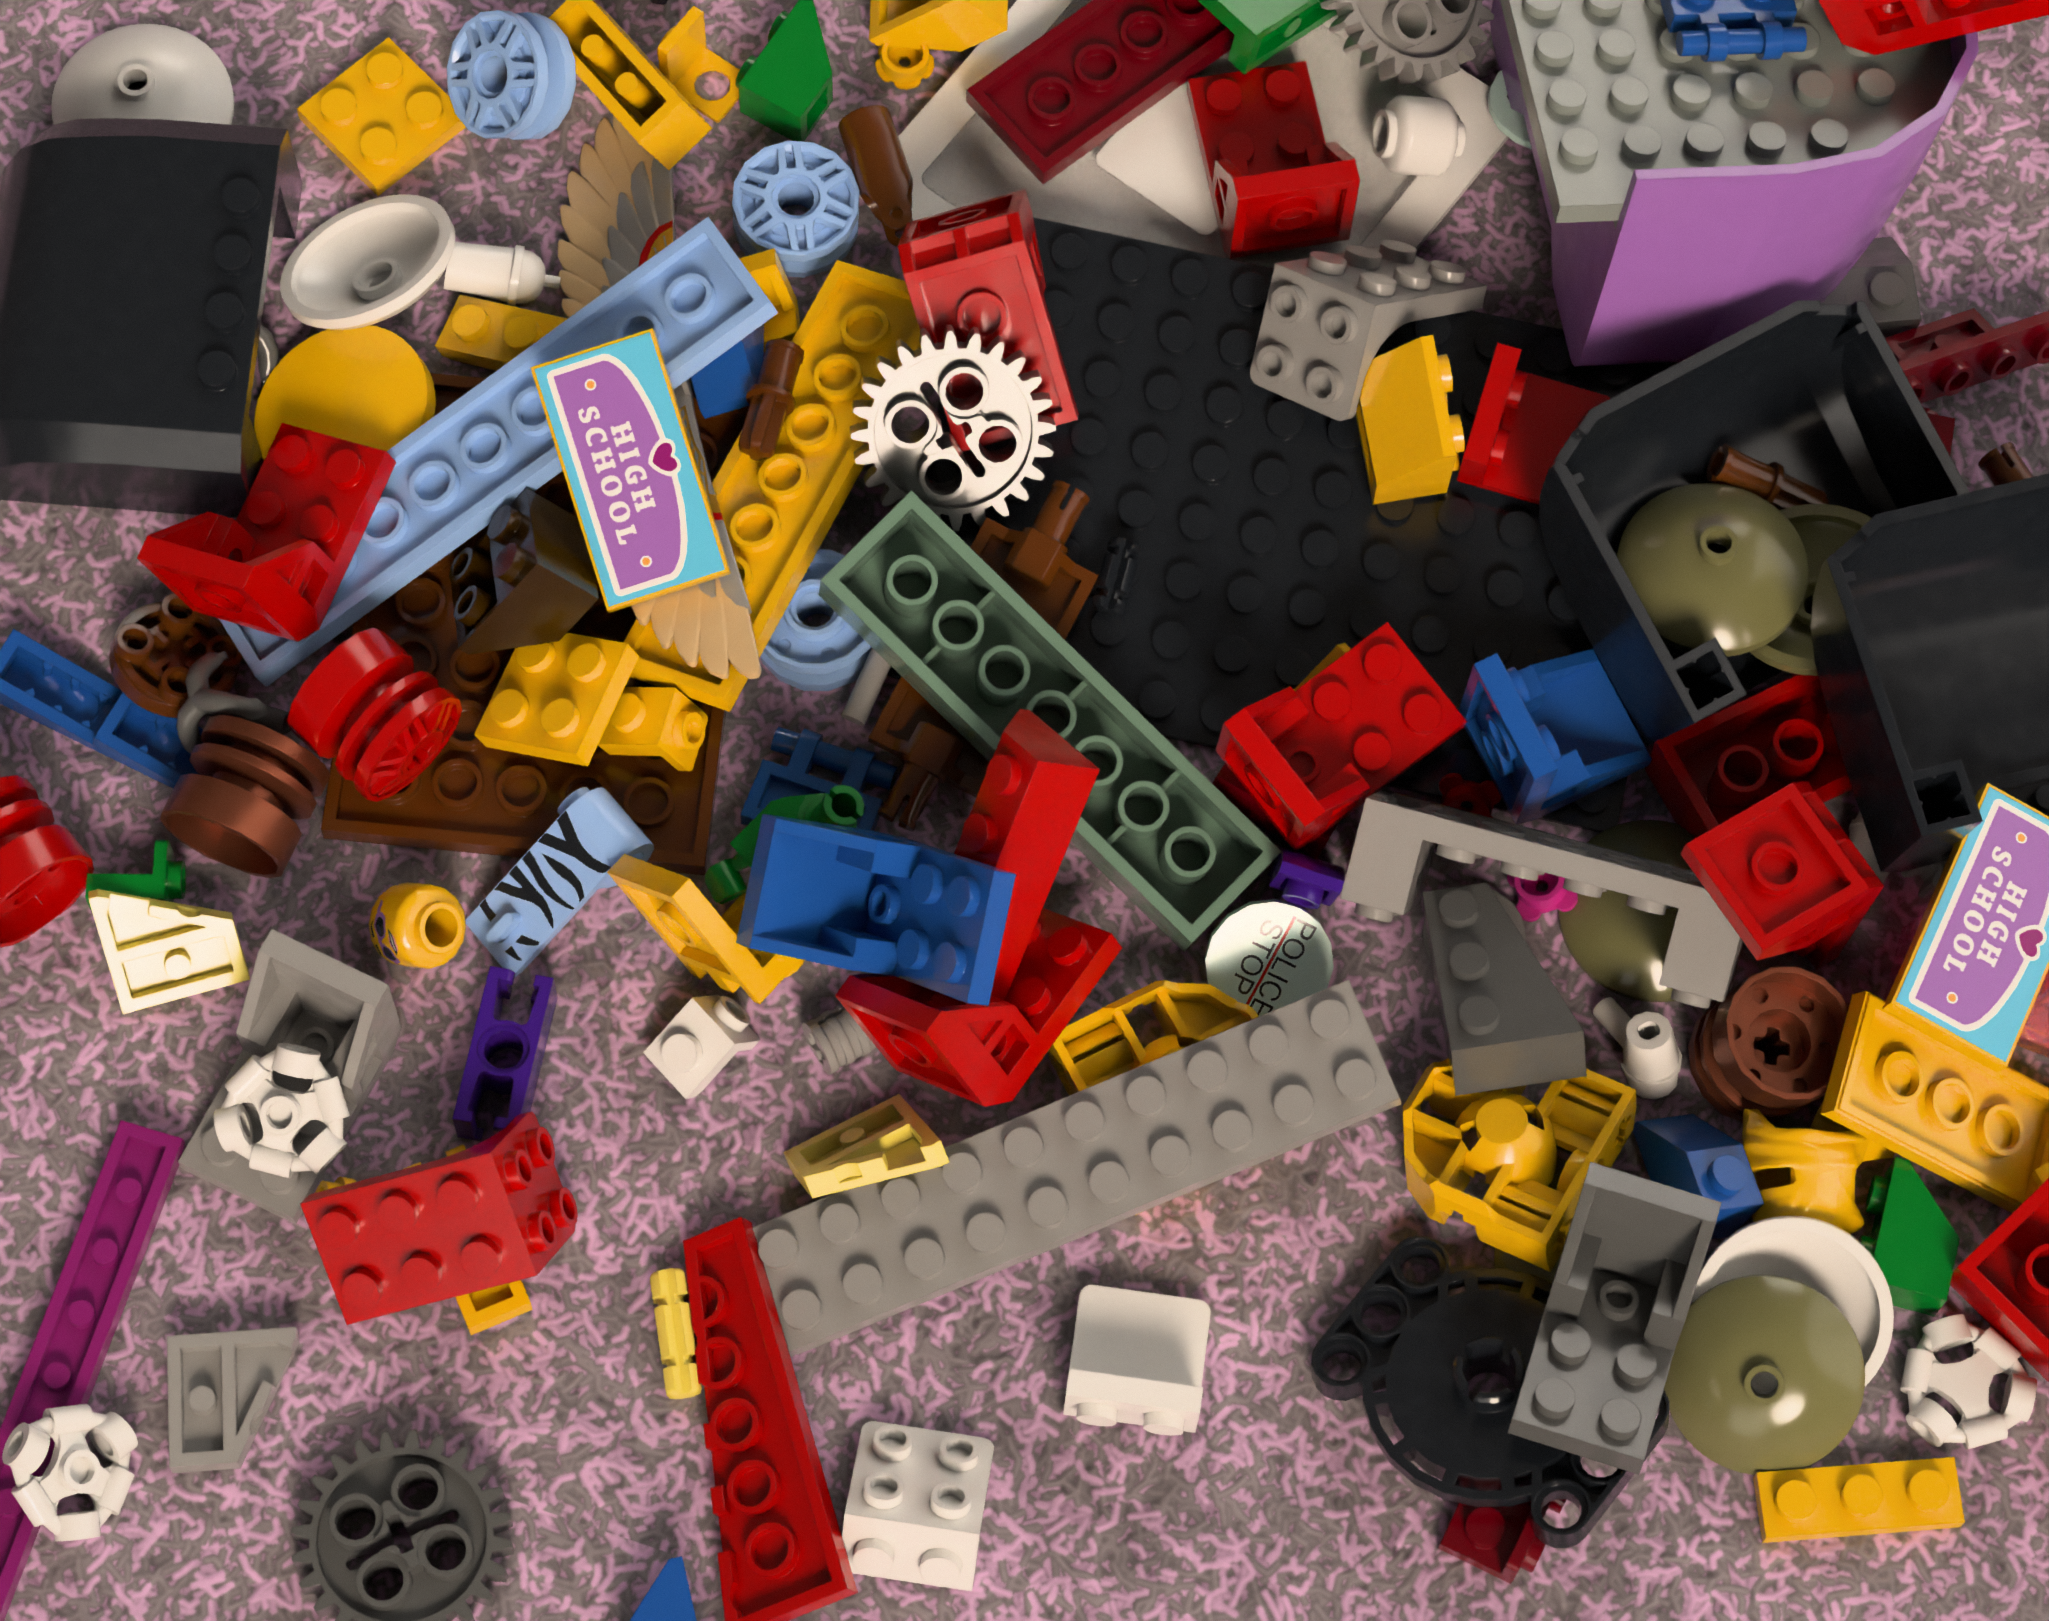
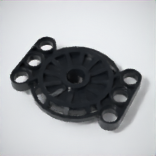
(1426, 1377)

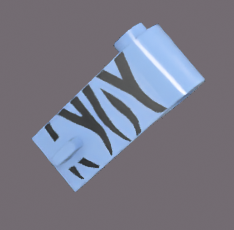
(556, 877)

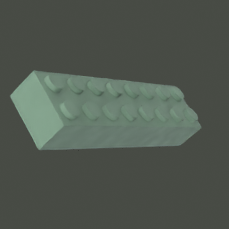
(987, 654)

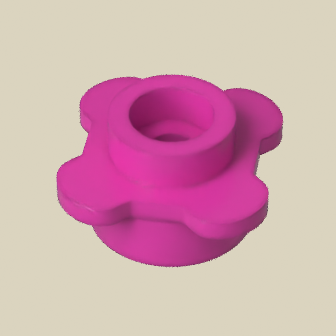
(1535, 903)

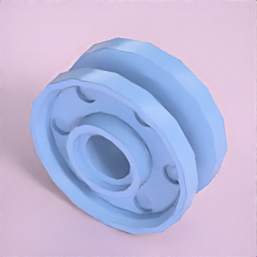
(511, 75)
(802, 176)
(820, 655)

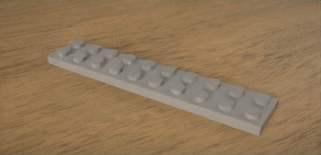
(1075, 1167)

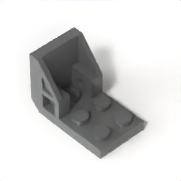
(1614, 1317)

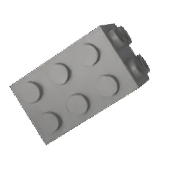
(1337, 311)

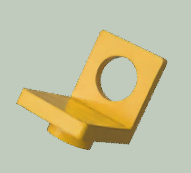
(685, 57)

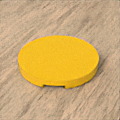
(348, 386)

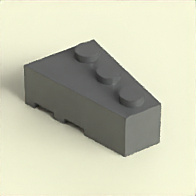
(1495, 998)

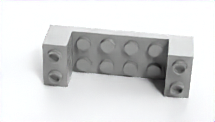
(1398, 844)

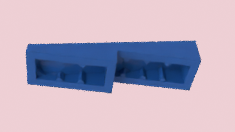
(89, 710)

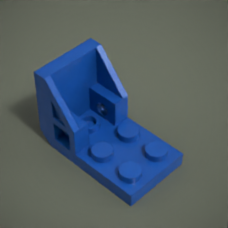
(1549, 731)
(876, 906)

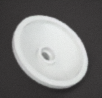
(180, 72)
(368, 262)
(1820, 1258)

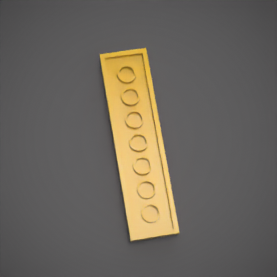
(787, 503)

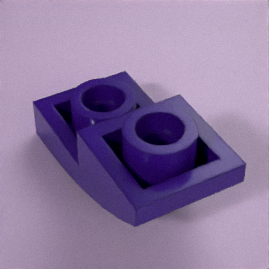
(1306, 879)

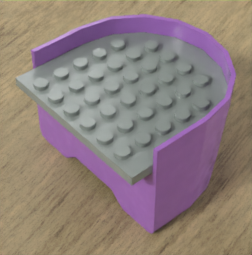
(1702, 187)

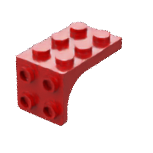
(444, 1224)

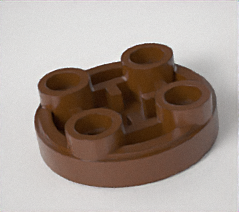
(159, 646)

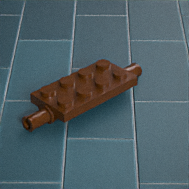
(1049, 582)

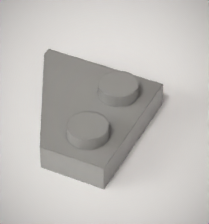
(221, 1393)

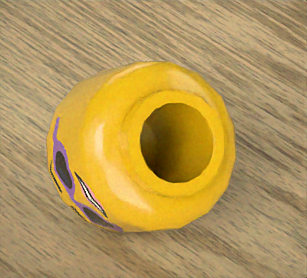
(417, 925)

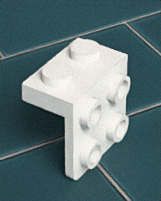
(1137, 1360)
(917, 1504)

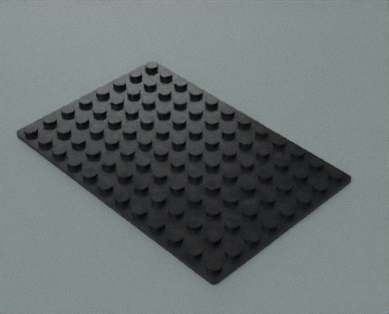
(1264, 509)

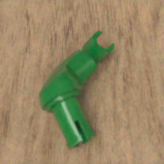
(838, 807)

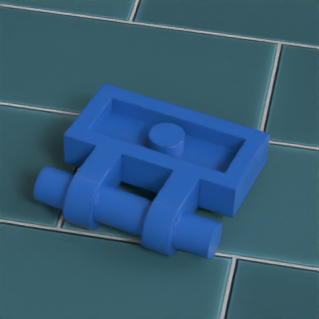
(1734, 28)
(809, 749)

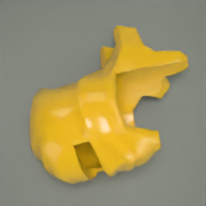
(1808, 1168)

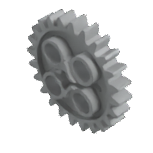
(1411, 49)

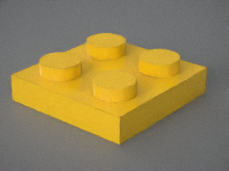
(382, 116)
(557, 698)

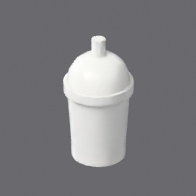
(497, 273)

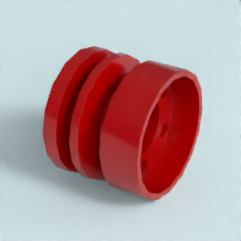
(374, 714)
(35, 862)

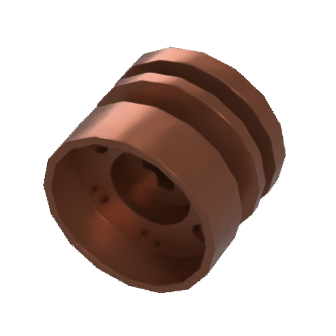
(245, 796)
(1792, 1021)

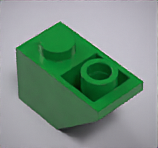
(791, 77)
(1910, 1239)

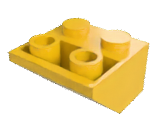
(1406, 424)

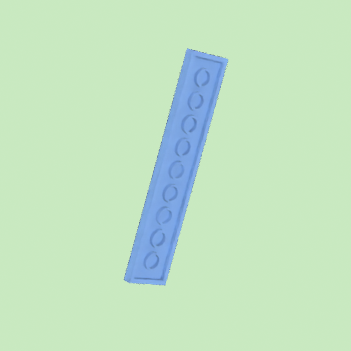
(497, 436)

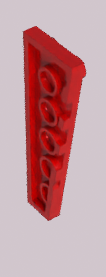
(770, 1489)

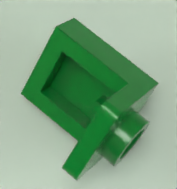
(165, 883)

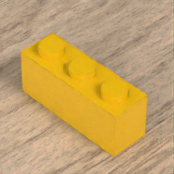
(629, 83)

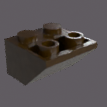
(522, 578)

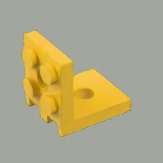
(698, 932)

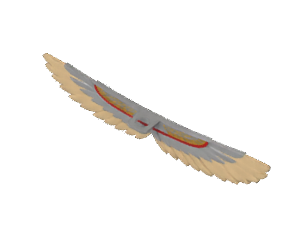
(614, 225)

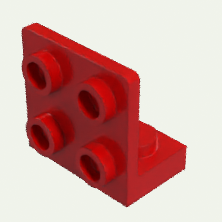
(1520, 427)

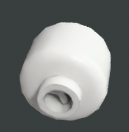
(1417, 136)

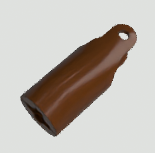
(879, 166)

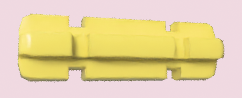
(675, 1333)

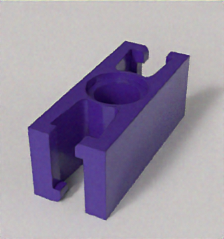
(495, 1034)

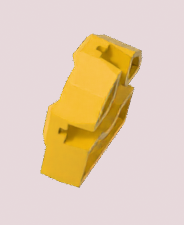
(1107, 1045)
(1519, 1160)

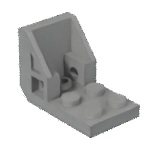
(311, 1003)

